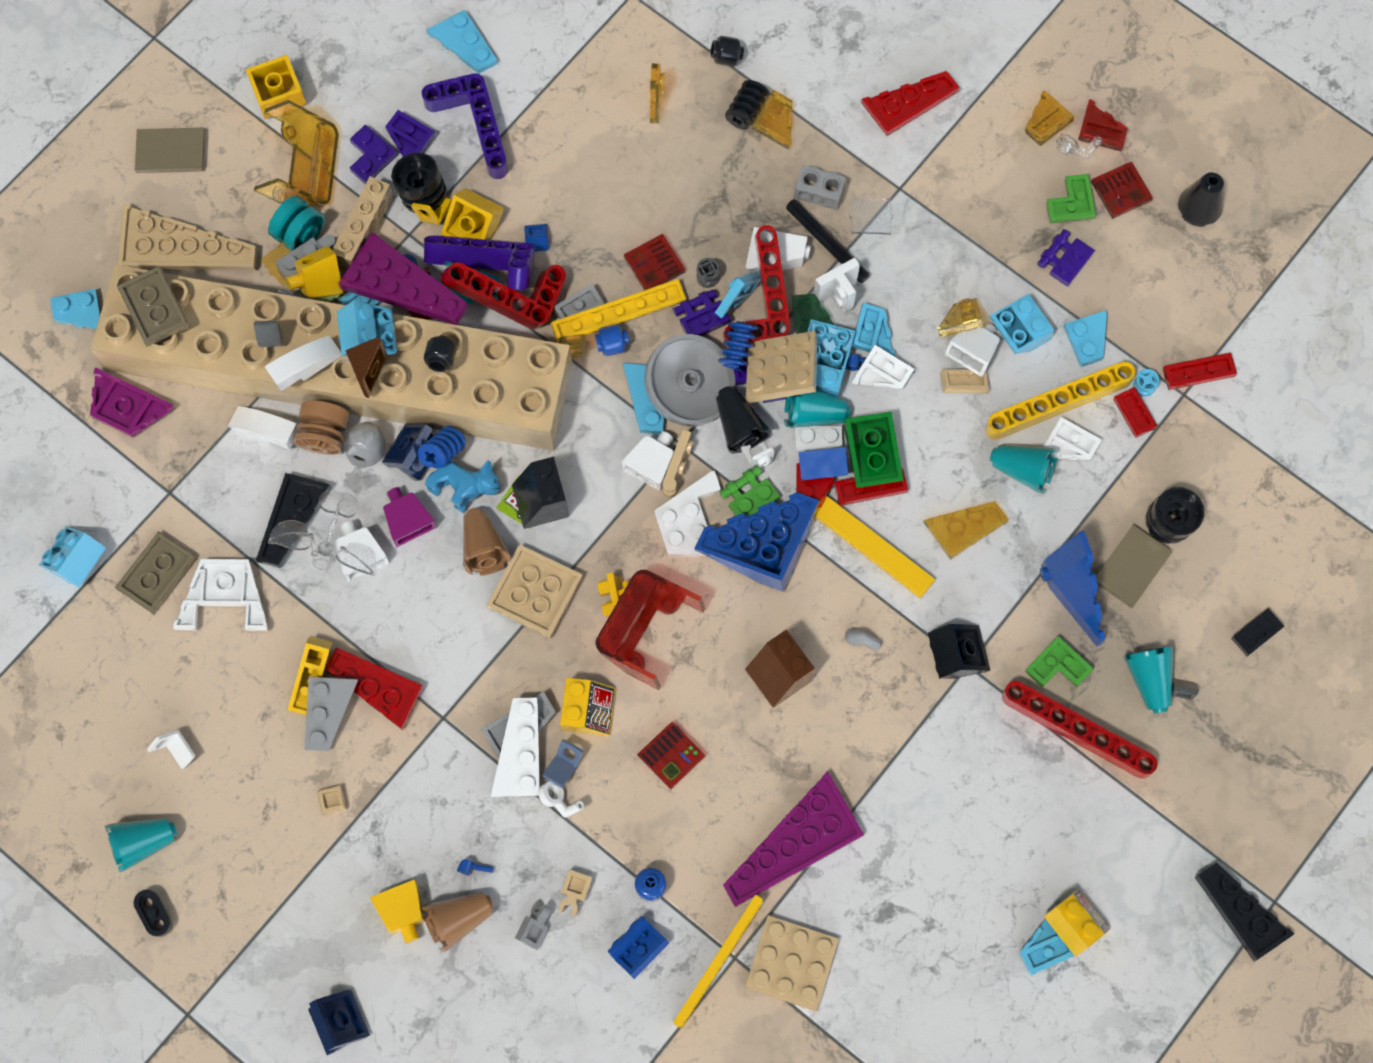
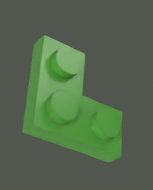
(1077, 205)
(1060, 658)

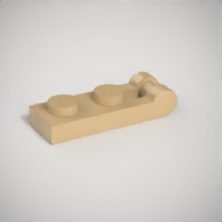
(677, 463)

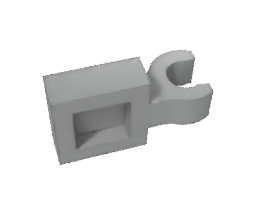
(533, 928)

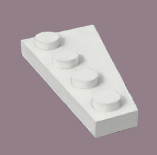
(519, 757)

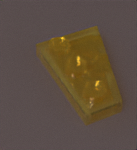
(965, 527)

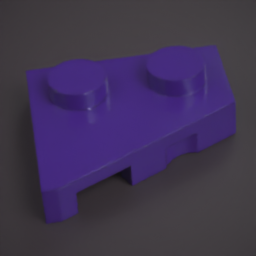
(409, 134)

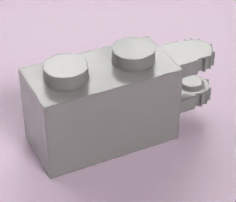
(286, 264)

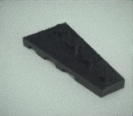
(295, 501)

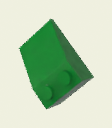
(873, 449)

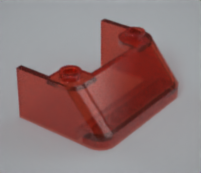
(631, 616)

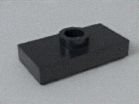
(1257, 632)

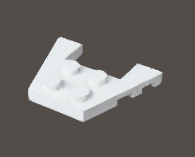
(682, 517)
(223, 584)

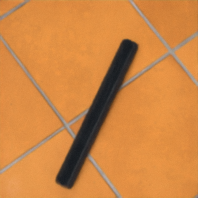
(824, 236)

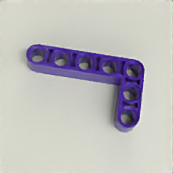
(481, 116)
(484, 254)

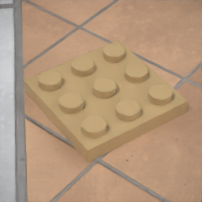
(782, 367)
(534, 591)
(792, 963)

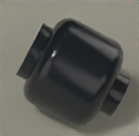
(726, 51)
(440, 353)

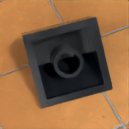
(958, 651)

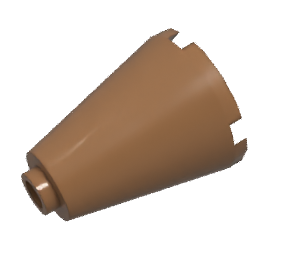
(482, 544)
(456, 917)

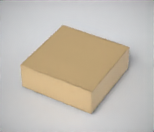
(331, 800)

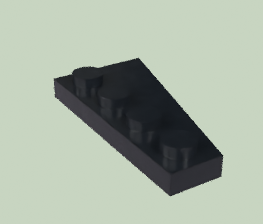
(1248, 920)

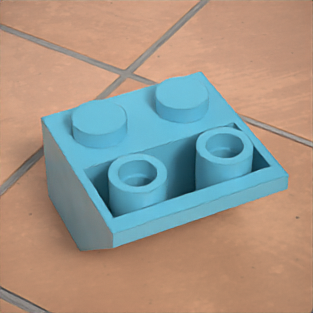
(359, 322)
(1023, 325)
(72, 556)

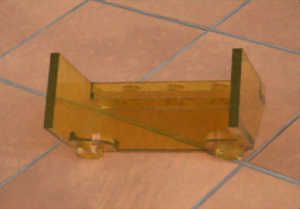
(312, 155)

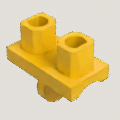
(614, 587)

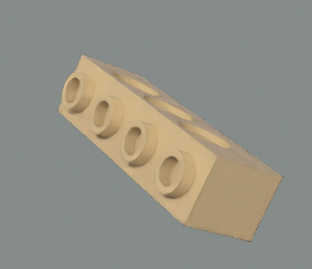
(363, 220)

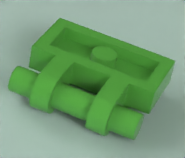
(757, 496)

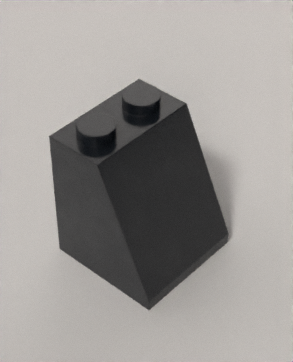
(540, 494)

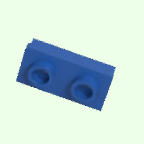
(637, 947)

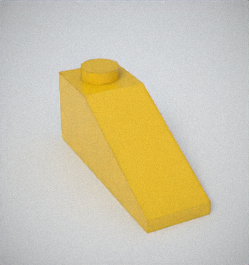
(312, 664)

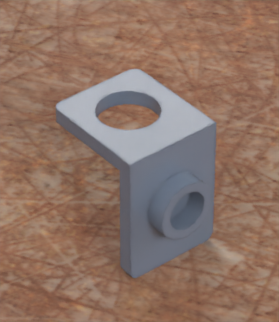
(562, 765)

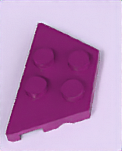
(124, 405)

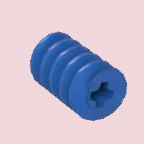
(737, 345)
(441, 447)

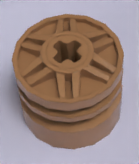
(321, 427)

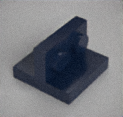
(405, 448)
(338, 1021)

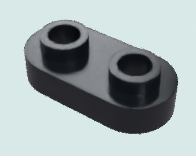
(152, 914)

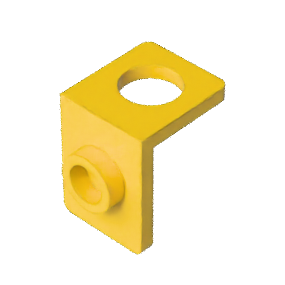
(431, 216)

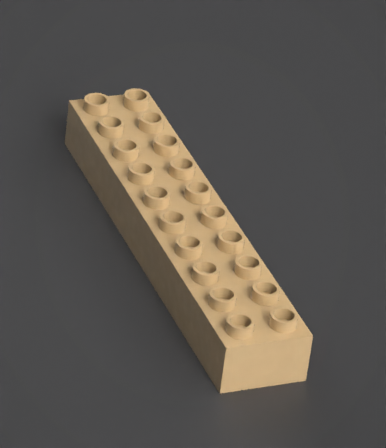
(495, 390)

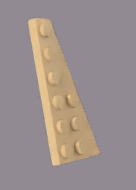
(175, 245)

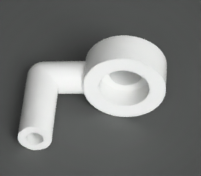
(553, 795)

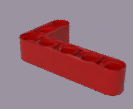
(769, 293)
(507, 295)

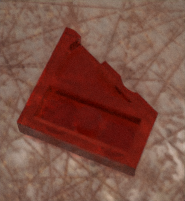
(1103, 125)

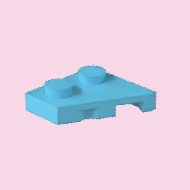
(739, 291)
(78, 309)
(872, 329)
(1088, 337)
(1044, 950)

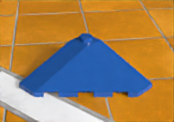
(763, 543)
(1074, 584)

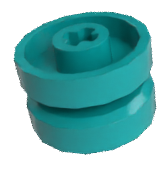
(296, 223)

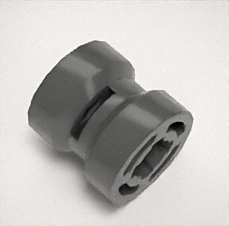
(707, 278)

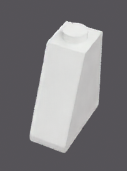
(792, 251)

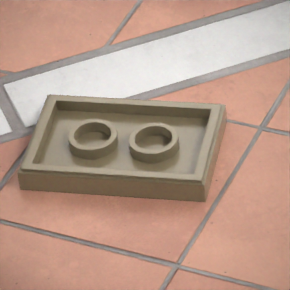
(170, 150)
(153, 306)
(1132, 566)
(156, 573)

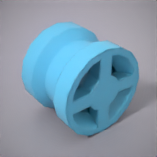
(1148, 377)

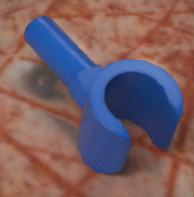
(854, 362)
(466, 866)

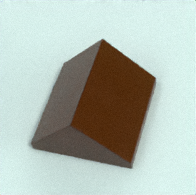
(367, 363)

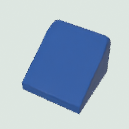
(537, 236)

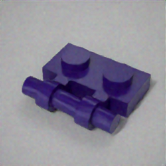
(1071, 262)
(703, 320)

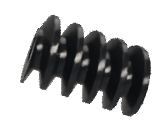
(745, 103)

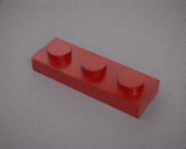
(1199, 371)
(849, 494)

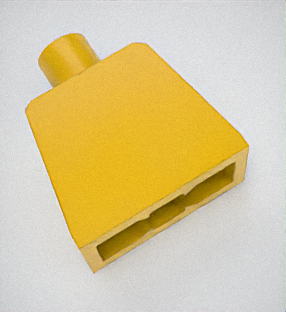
(316, 274)
(401, 909)

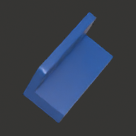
(823, 463)

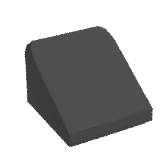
(268, 333)
(1184, 689)

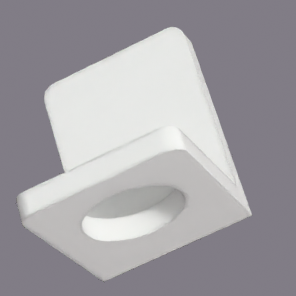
(761, 459)
(177, 746)

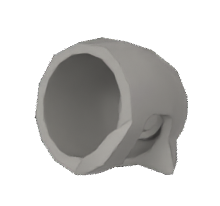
(364, 441)

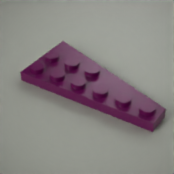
(393, 279)
(805, 836)

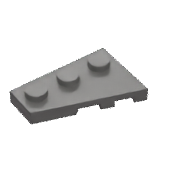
(325, 709)
(496, 730)

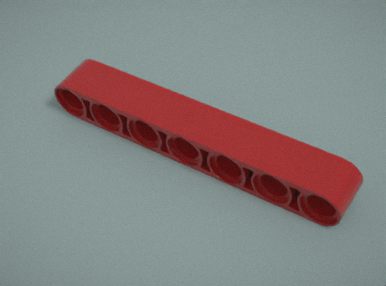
(1090, 728)

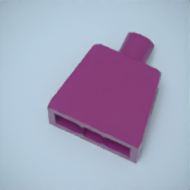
(406, 517)

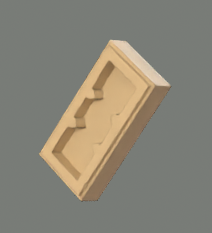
(963, 381)

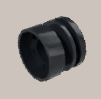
(419, 181)
(1187, 514)

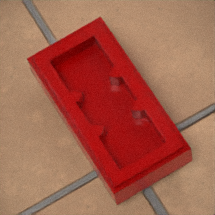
(1135, 412)

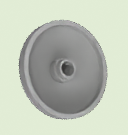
(686, 379)

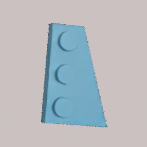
(465, 41)
(647, 417)

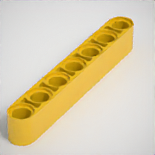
(1066, 392)

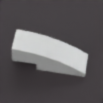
(303, 362)
(264, 426)

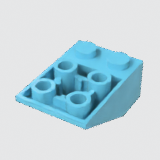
(832, 355)

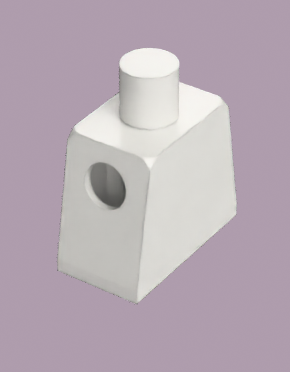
(974, 348)
(650, 460)
(362, 536)

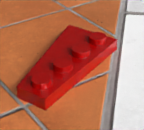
(900, 106)
(382, 689)

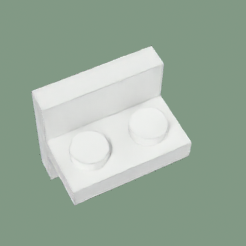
(839, 285)

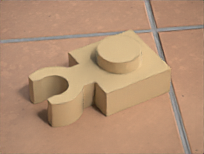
(575, 888)

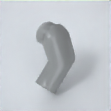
(862, 638)

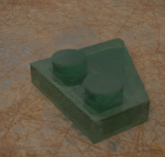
(806, 308)

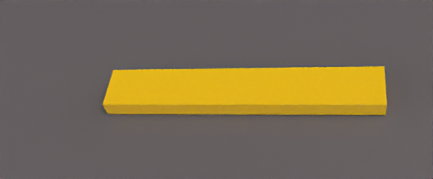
(620, 310)
(874, 548)
(718, 962)

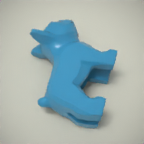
(465, 483)

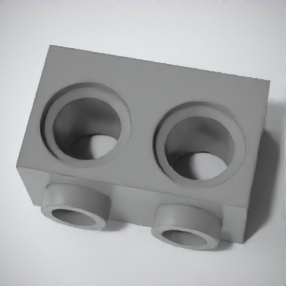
(818, 192)

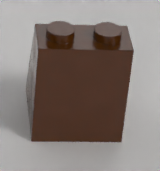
(780, 669)

